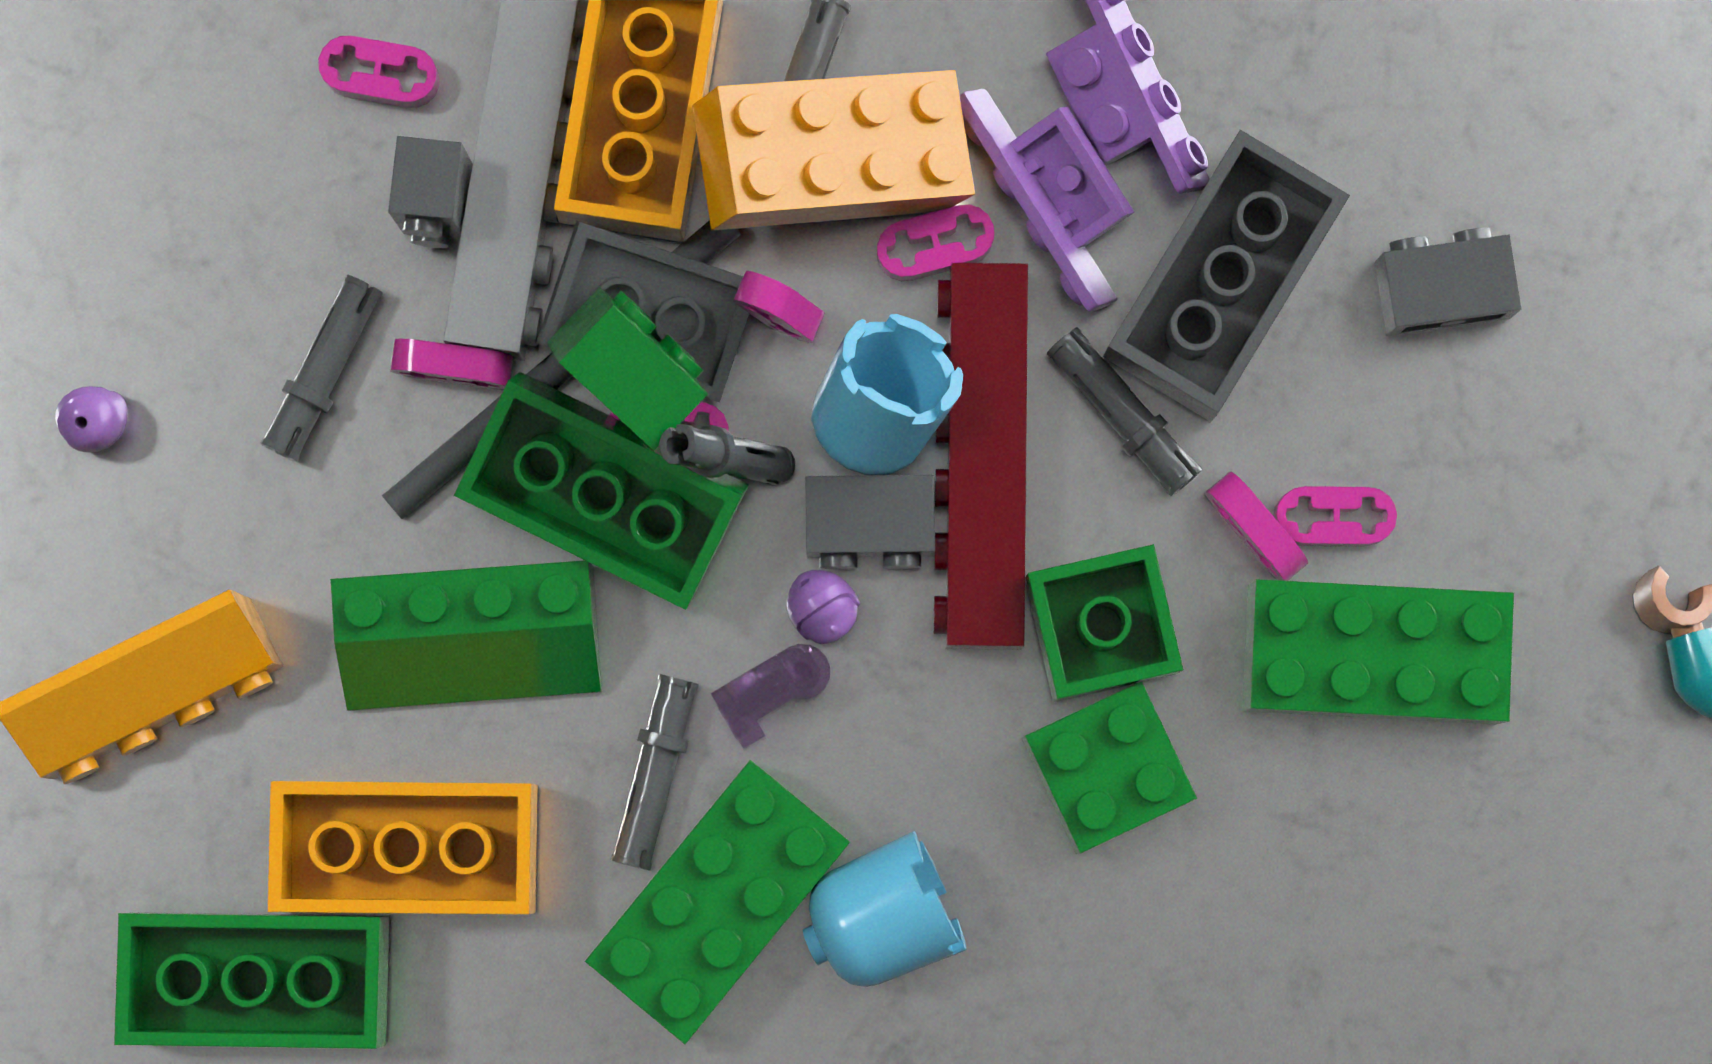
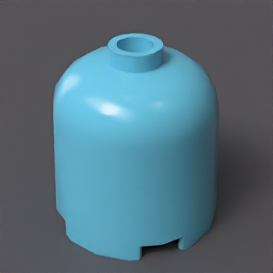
(884, 395)
(882, 915)

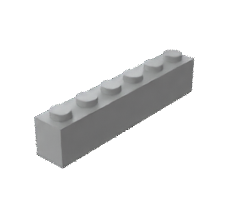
(514, 177)

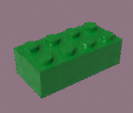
(598, 490)
(1378, 652)
(717, 902)
(251, 980)

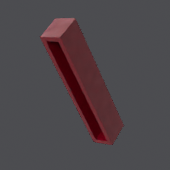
(985, 459)

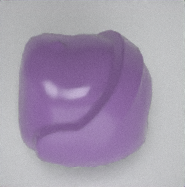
(91, 418)
(822, 606)

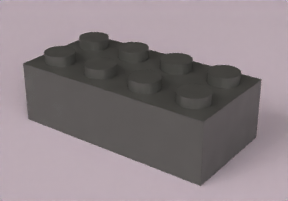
(1226, 276)

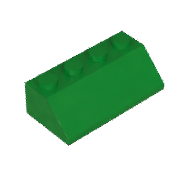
(466, 635)

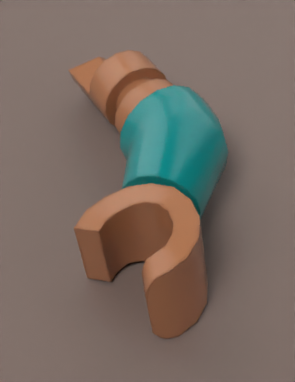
(1691, 644)

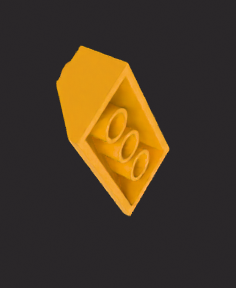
(141, 686)

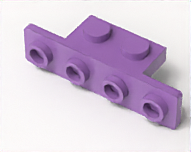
(1122, 96)
(1058, 186)

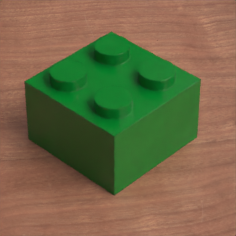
(626, 368)
(1103, 623)
(1109, 768)

